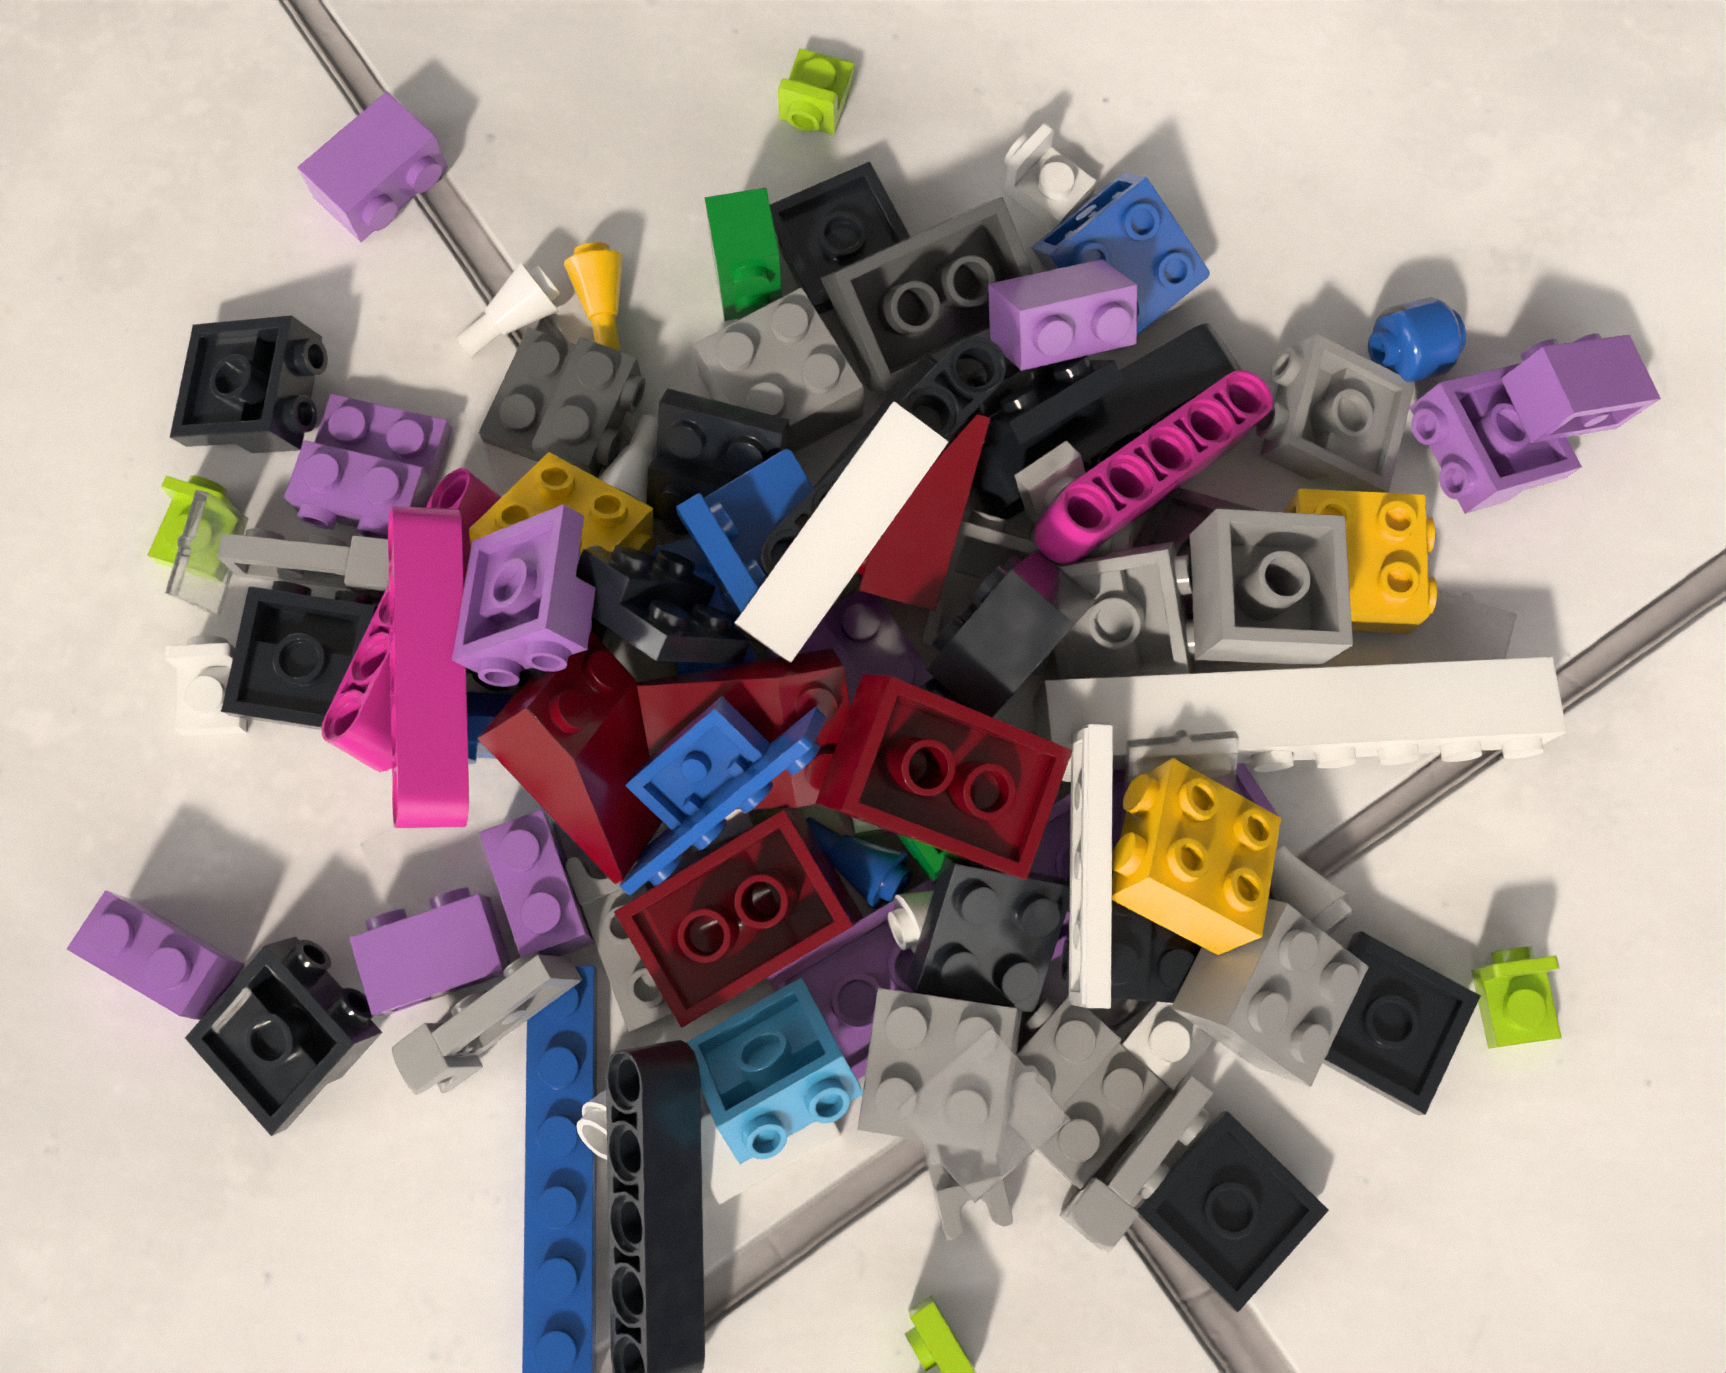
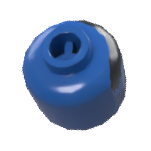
(1417, 339)

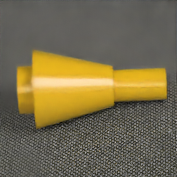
(597, 282)

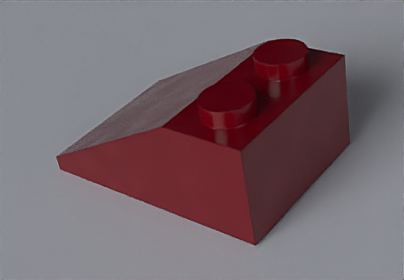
(918, 544)
(770, 697)
(574, 746)
(944, 775)
(738, 915)

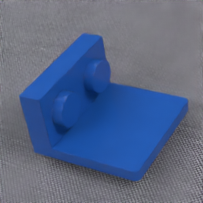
(1137, 237)
(738, 519)

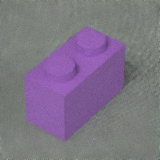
(374, 167)
(1063, 314)
(1579, 386)
(536, 886)
(429, 953)
(154, 956)

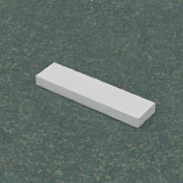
(841, 532)
(1091, 867)

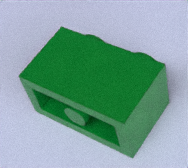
(744, 251)

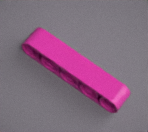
(1152, 467)
(425, 683)
(361, 710)

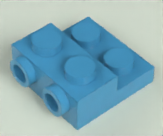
(773, 1072)

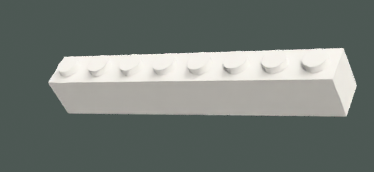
(1323, 711)

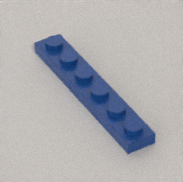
(560, 1185)

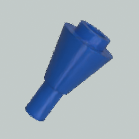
(869, 867)

